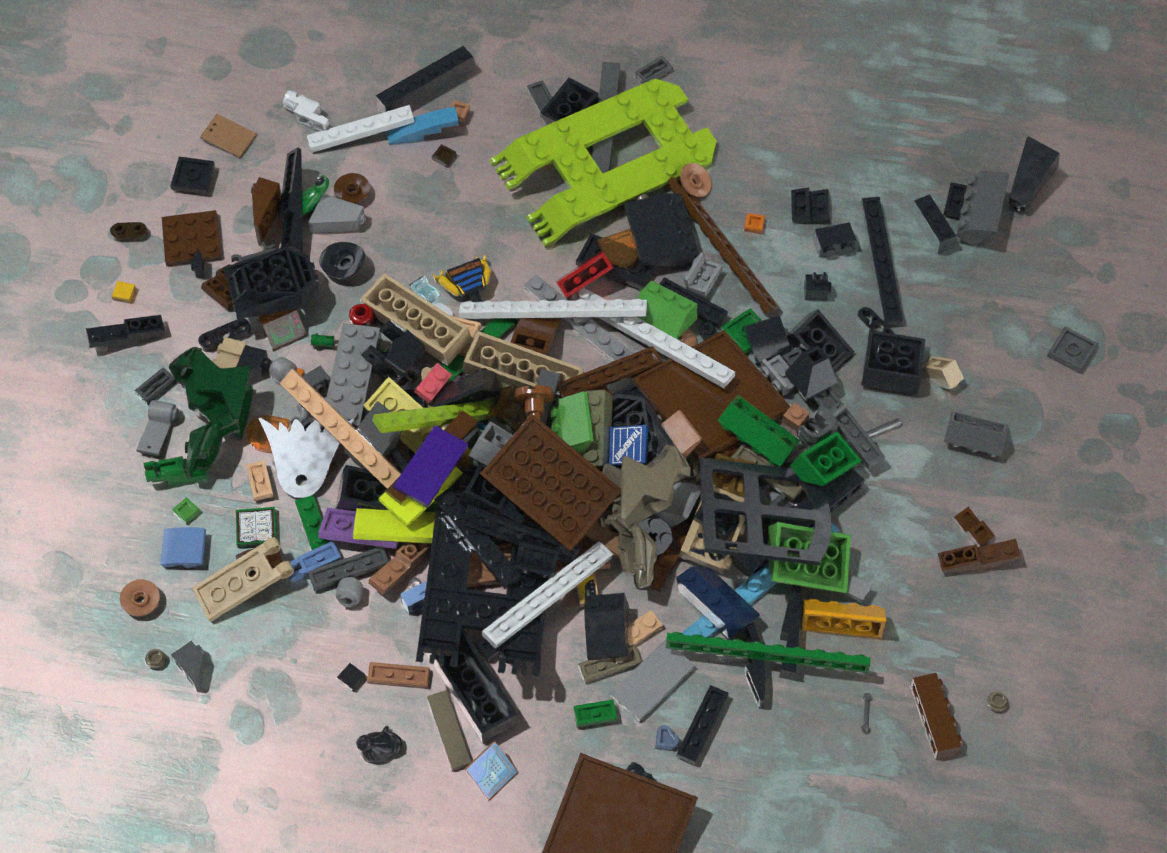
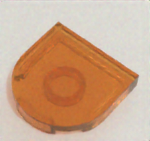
(619, 248)
(257, 435)

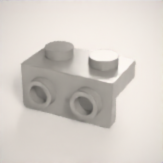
(702, 275)
(775, 372)

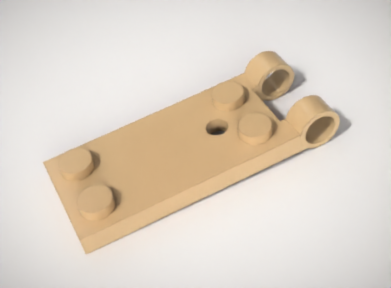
(233, 582)

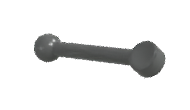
(866, 697)

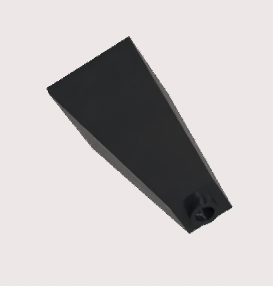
(1033, 172)

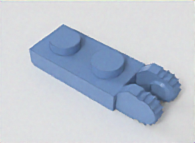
(316, 558)

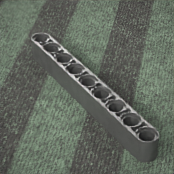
(608, 88)

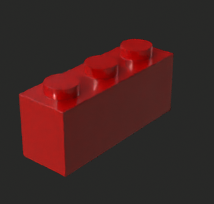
(584, 274)

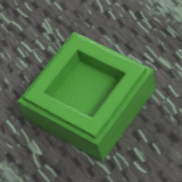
(186, 510)

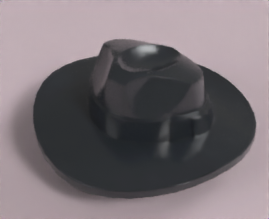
(342, 259)

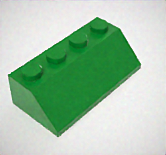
(758, 431)

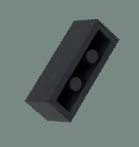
(933, 224)

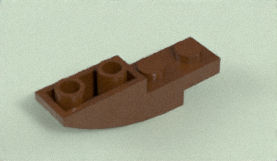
(979, 558)

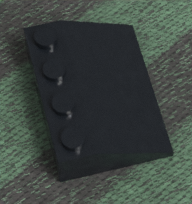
(662, 231)

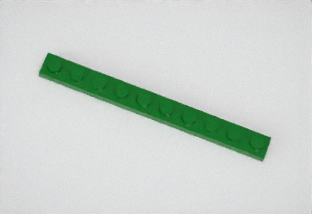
(773, 653)

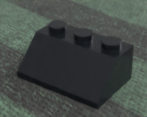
(568, 100)
(468, 389)

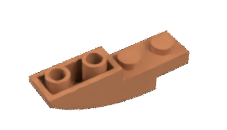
(400, 567)

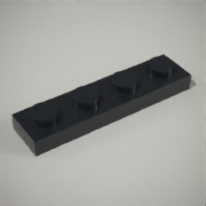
(706, 310)
(702, 724)

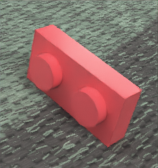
(433, 383)

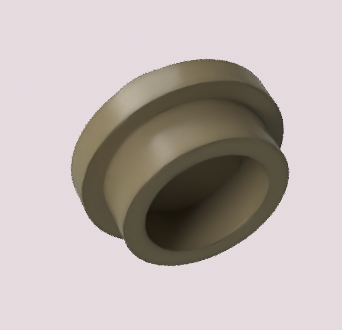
(155, 658)
(997, 701)

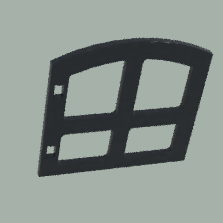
(754, 511)

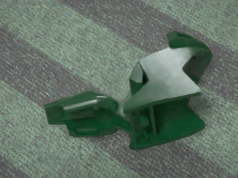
(219, 396)

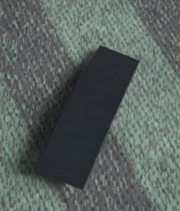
(755, 669)

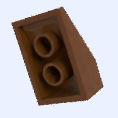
(266, 206)

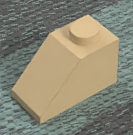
(943, 371)

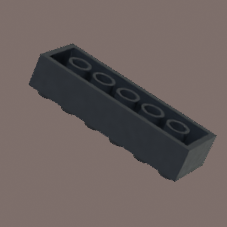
(477, 691)

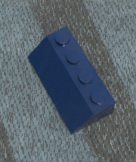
(716, 600)

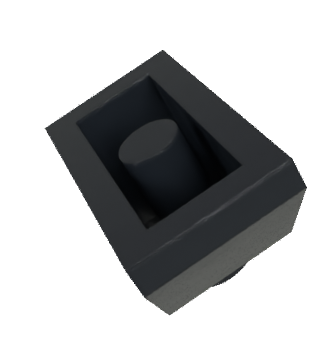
(256, 359)

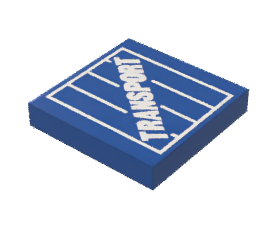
(629, 442)

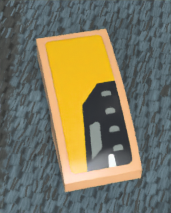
(587, 588)

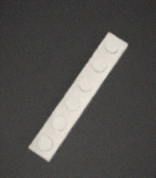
(360, 128)

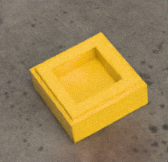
(123, 292)

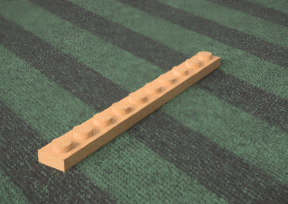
(340, 428)

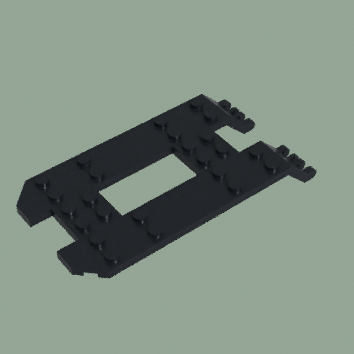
(452, 606)

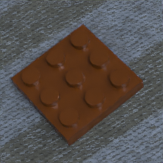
(189, 235)

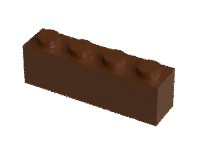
(936, 716)

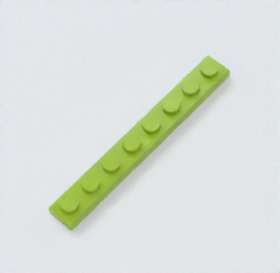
(430, 416)

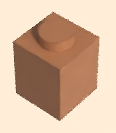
(794, 418)

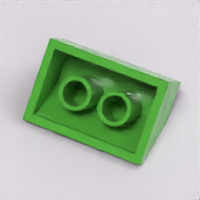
(667, 310)
(572, 421)

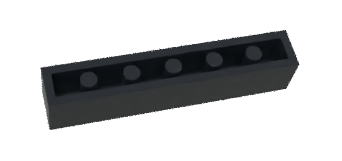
(426, 81)

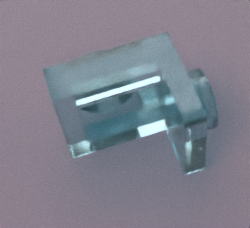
(424, 290)

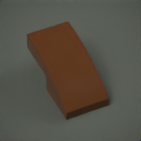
(970, 525)

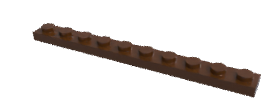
(726, 249)
(667, 560)

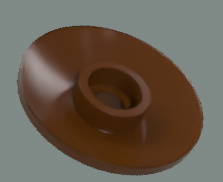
(352, 182)

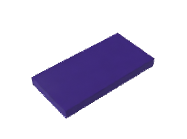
(430, 466)

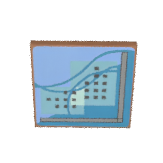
(490, 770)

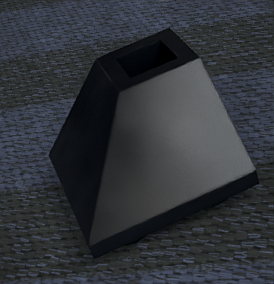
(812, 373)

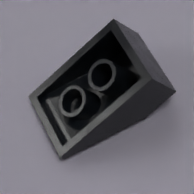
(818, 331)
(359, 490)
(606, 626)

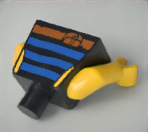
(466, 279)

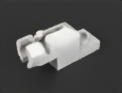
(306, 111)

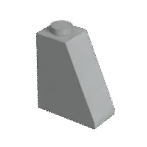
(336, 216)

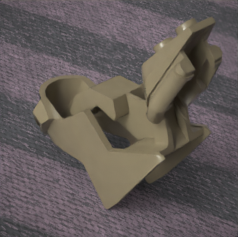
(643, 494)

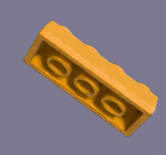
(843, 618)

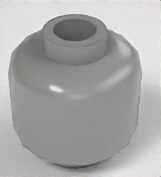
(280, 368)
(349, 591)

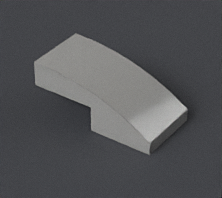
(857, 588)

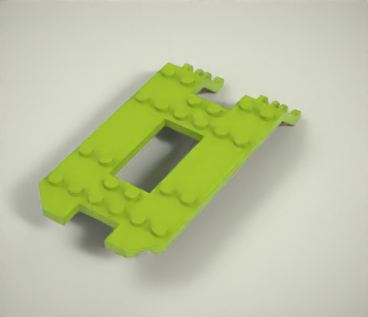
(590, 189)

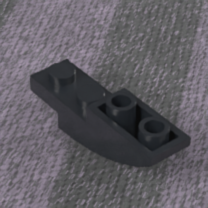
(129, 333)

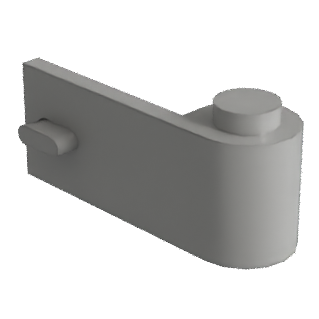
(160, 421)

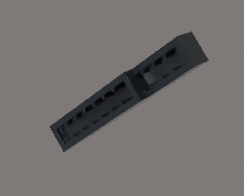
(291, 202)
(790, 630)

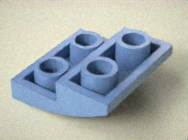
(183, 547)

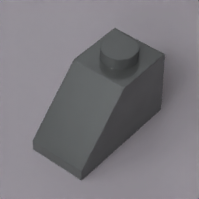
(191, 663)

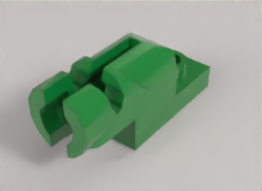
(170, 471)

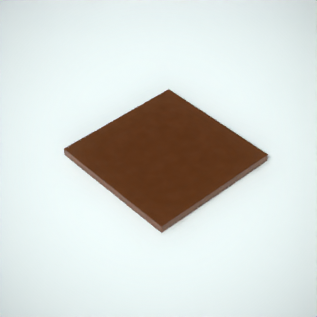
(676, 388)
(618, 812)

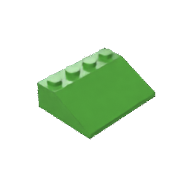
(828, 576)

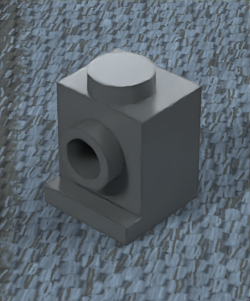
(318, 379)

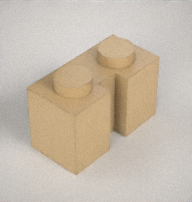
(229, 353)

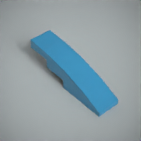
(424, 124)

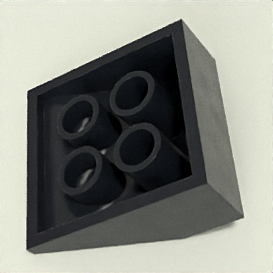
(893, 362)

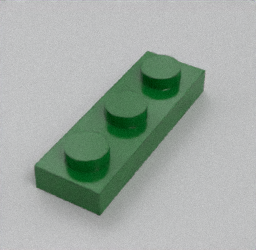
(310, 520)

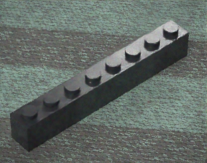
(836, 493)

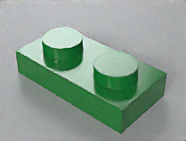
(595, 713)

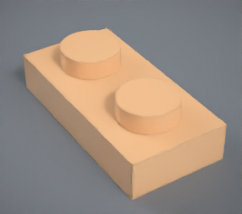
(259, 480)
(643, 628)

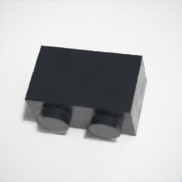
(834, 239)

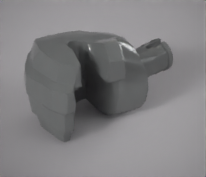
(823, 424)

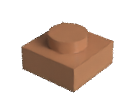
(462, 110)

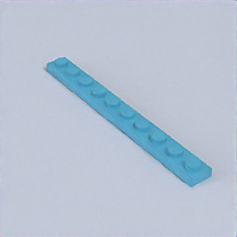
(749, 591)

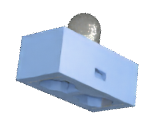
(414, 598)

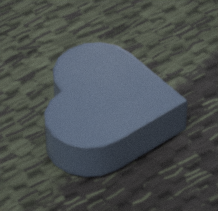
(666, 739)

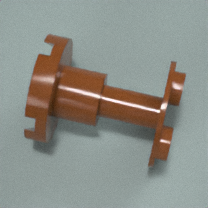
(534, 399)

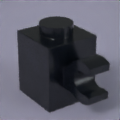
(816, 286)

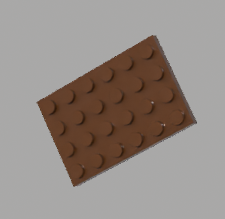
(551, 482)

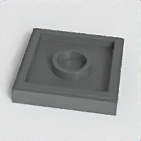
(1072, 350)

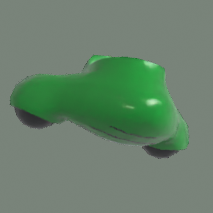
(312, 195)

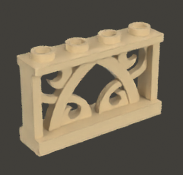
(695, 543)

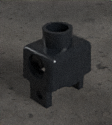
(401, 356)

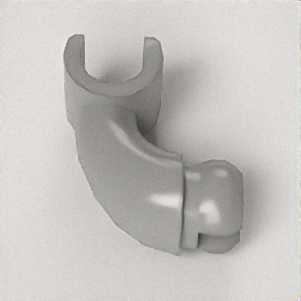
(304, 414)

